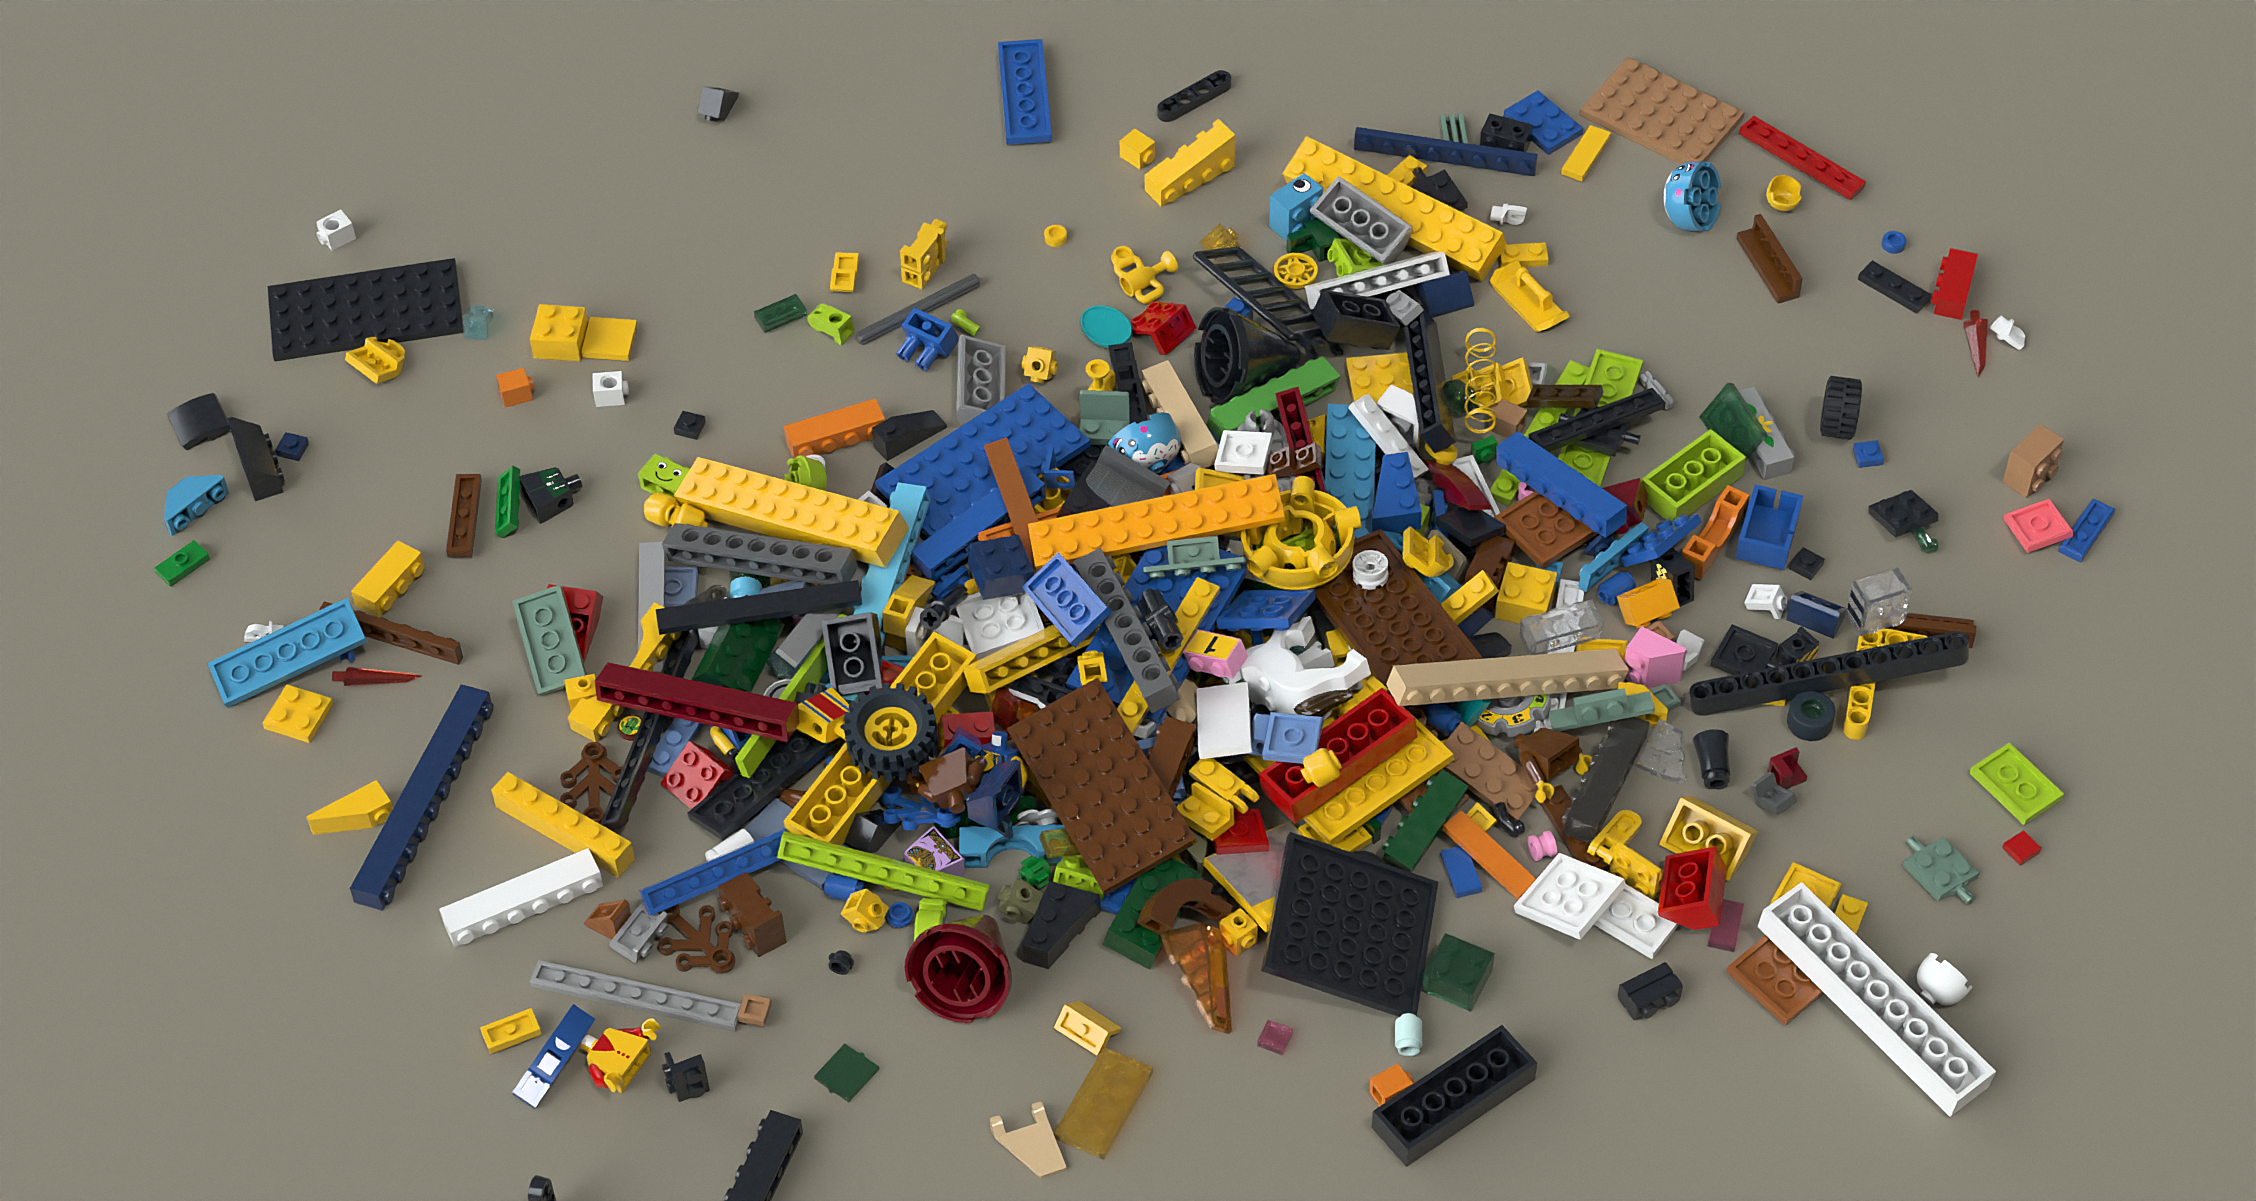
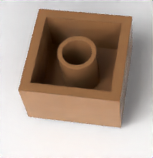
(2033, 461)

